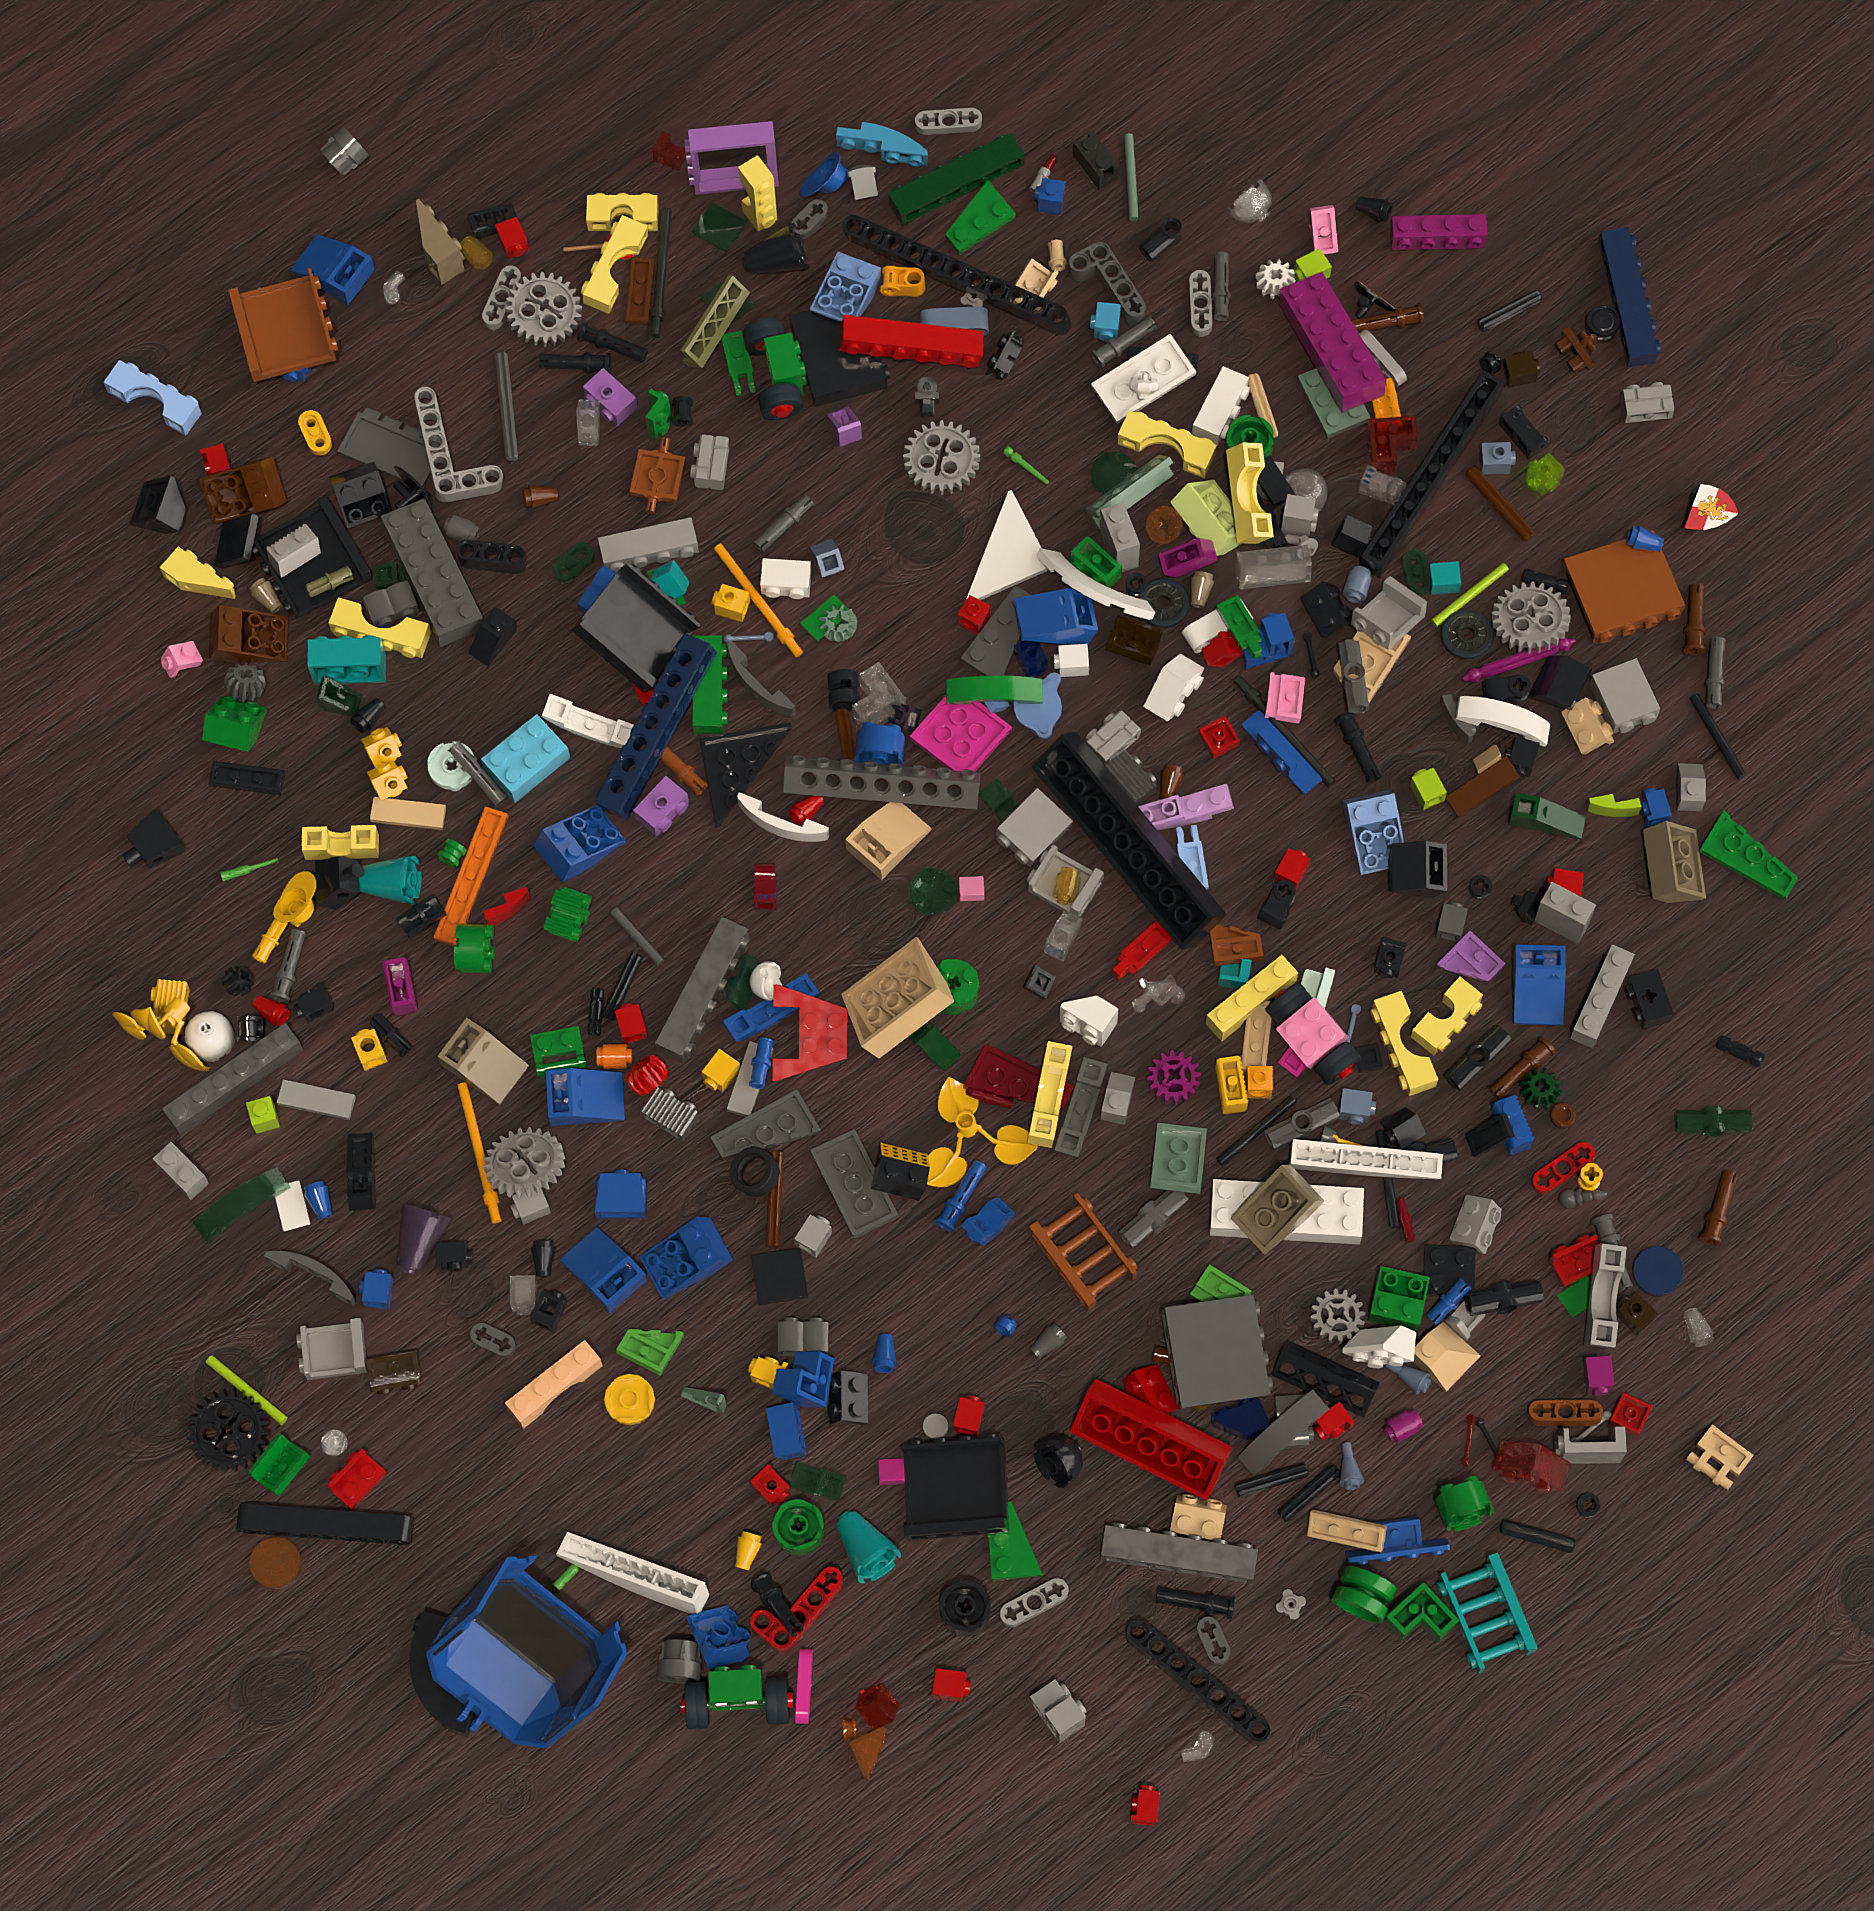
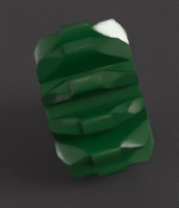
(1531, 1088)

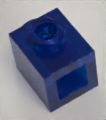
(1031, 658)

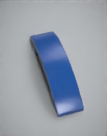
(764, 1015)

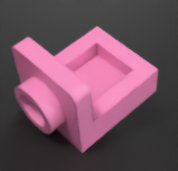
(180, 657)

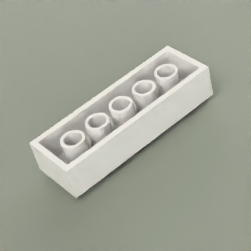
(1335, 1220)

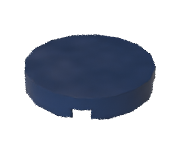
(1658, 1271)

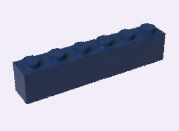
(1628, 296)

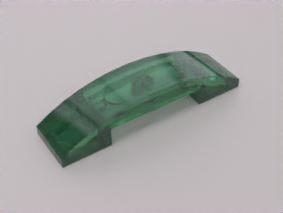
(240, 1202)

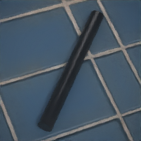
(1718, 736)
(1256, 1131)
(1389, 1187)

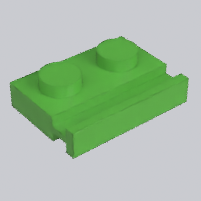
(1217, 1286)

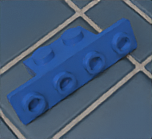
(1281, 752)
(1401, 1539)

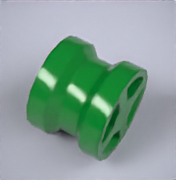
(451, 853)

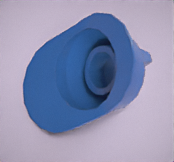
(826, 177)

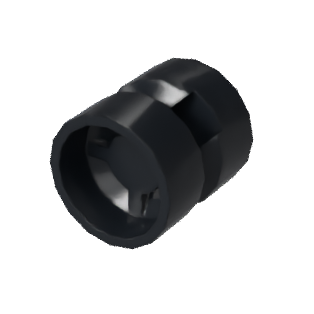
(843, 688)

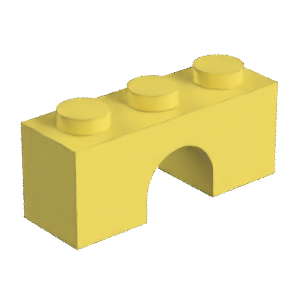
(604, 208)
(360, 842)
(1434, 1032)

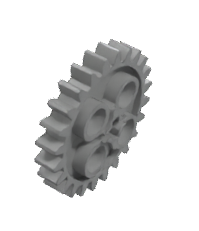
(553, 292)
(962, 462)
(1531, 617)
(513, 1174)

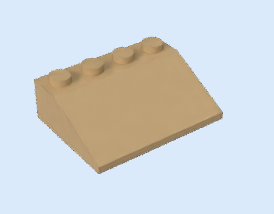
(896, 998)

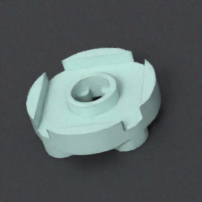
(439, 770)

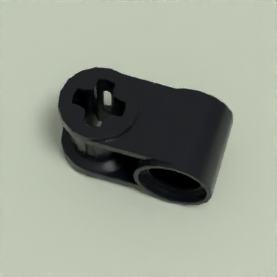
(1504, 688)
(1276, 907)
(251, 1028)

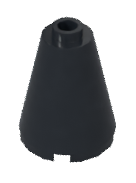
(777, 253)

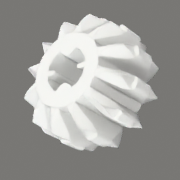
(1274, 277)

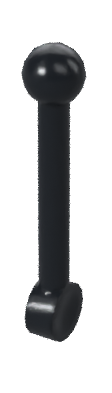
(1307, 636)
(1480, 1423)

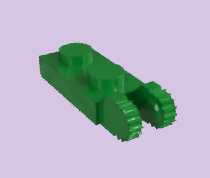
(738, 360)

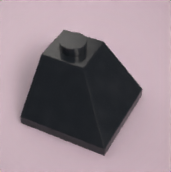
(159, 506)

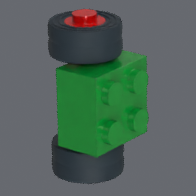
(784, 366)
(736, 1691)

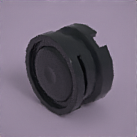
(1603, 322)

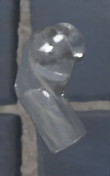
(390, 288)
(1201, 1749)

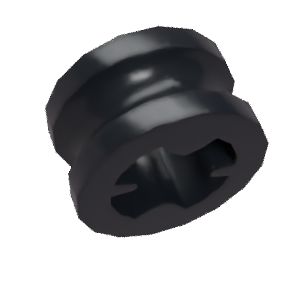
(1135, 577)
(1474, 890)
(1585, 1498)

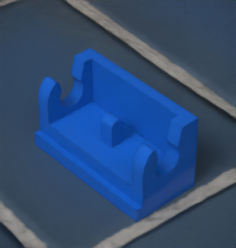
(786, 1431)

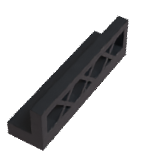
(1326, 1370)

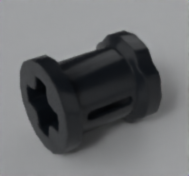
(682, 411)

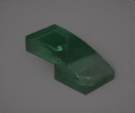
(387, 575)
(999, 800)
(738, 988)
(817, 1482)

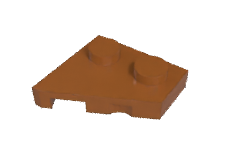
(1233, 944)

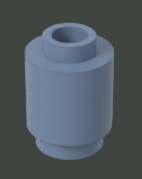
(1357, 584)

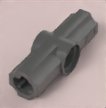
(1354, 688)
(1316, 1117)
(1152, 1217)

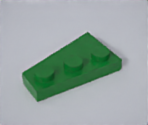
(979, 219)
(1011, 1552)

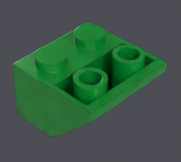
(233, 723)
(1399, 1298)

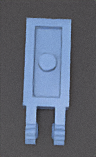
(1192, 854)

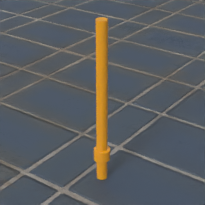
(783, 634)
(490, 1196)

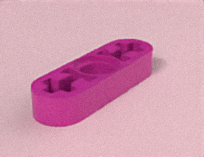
(804, 1686)

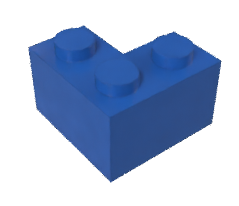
(1276, 641)
(807, 1381)

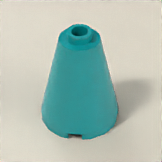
(392, 879)
(866, 1548)

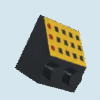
(900, 1172)

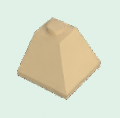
(1444, 1356)

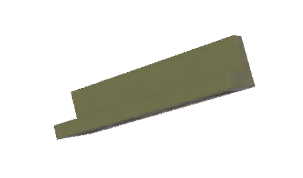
(714, 322)

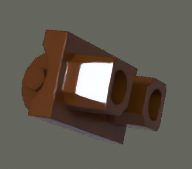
(1570, 341)

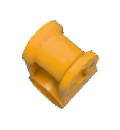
(901, 281)

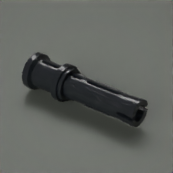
(602, 335)
(586, 362)
(1354, 737)
(772, 1597)
(1208, 1603)

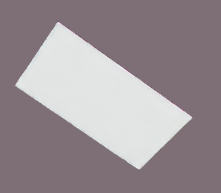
(292, 1207)

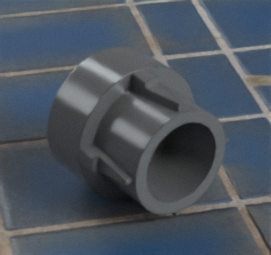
(343, 151)
(679, 1662)

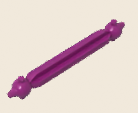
(1515, 660)

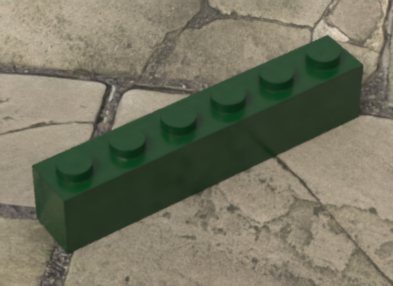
(956, 178)

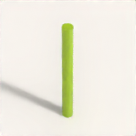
(1470, 594)
(244, 1387)

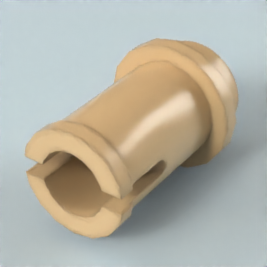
(1056, 254)

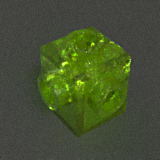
(1544, 474)

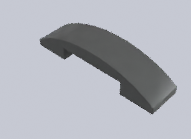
(777, 702)
(1081, 1107)
(286, 1260)
(1283, 1432)

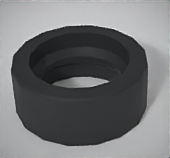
(742, 1160)

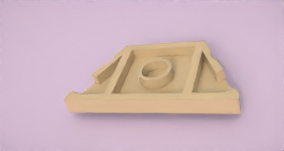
(1376, 661)

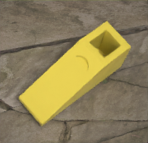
(190, 575)

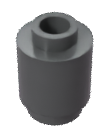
(461, 529)

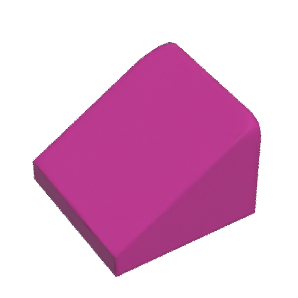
(1292, 1062)
(891, 1471)

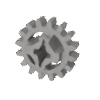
(1329, 1309)

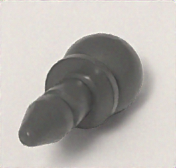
(1570, 1198)

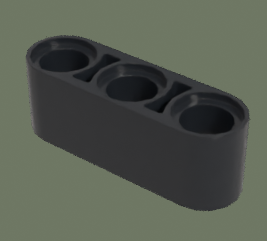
(500, 563)

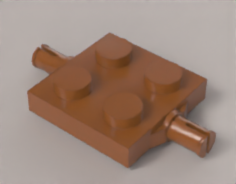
(657, 475)

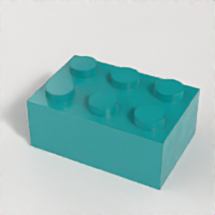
(347, 659)

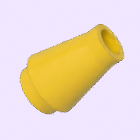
(747, 1549)

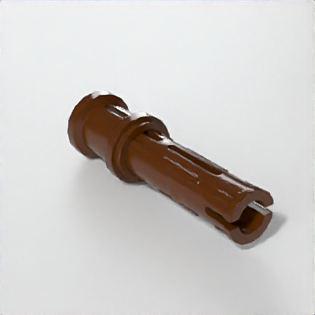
(1399, 317)
(1695, 628)
(1530, 1060)
(1717, 1219)

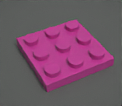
(960, 734)

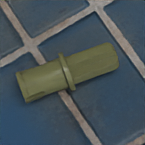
(329, 581)

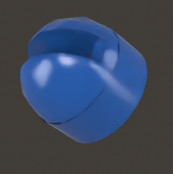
(1005, 1326)

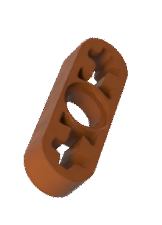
(1573, 1405)

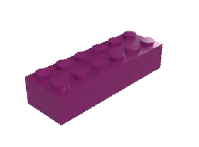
(1332, 342)

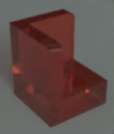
(668, 153)
(877, 1706)

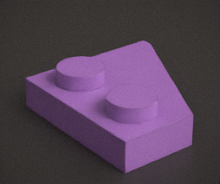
(1472, 959)

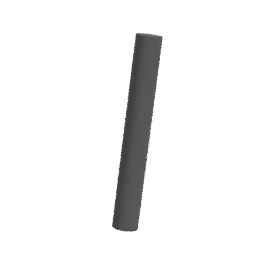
(637, 936)

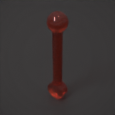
(1470, 1420)

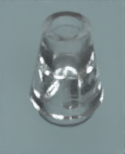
(1698, 1329)

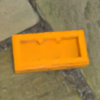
(1388, 404)

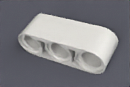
(1205, 629)

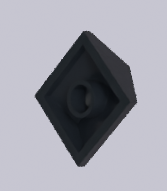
(1560, 681)

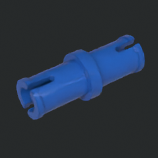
(761, 1063)
(1449, 1301)

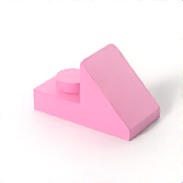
(1323, 229)

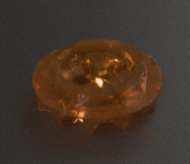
(1154, 522)

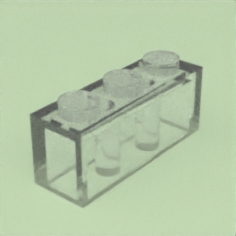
(1273, 567)

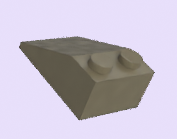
(1277, 1208)

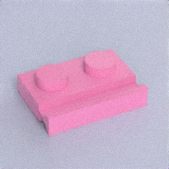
(1285, 697)

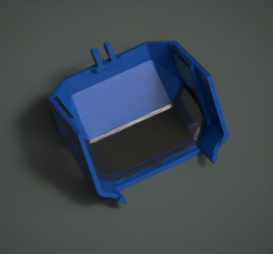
(523, 1658)

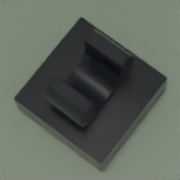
(1527, 906)

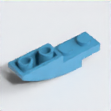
(892, 144)

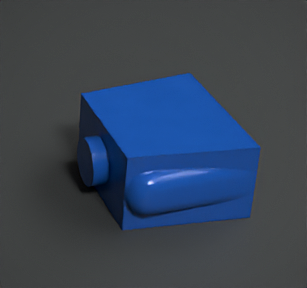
(620, 1195)

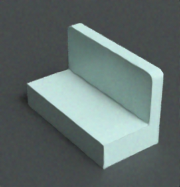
(1318, 984)

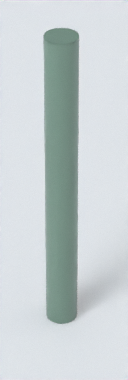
(1131, 177)

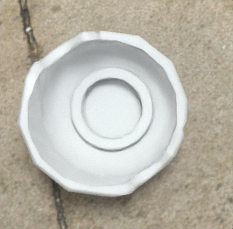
(763, 979)

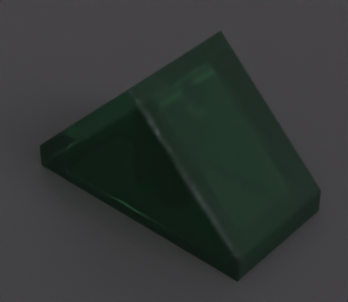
(337, 698)

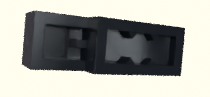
(360, 1172)

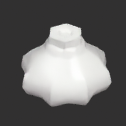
(1143, 385)

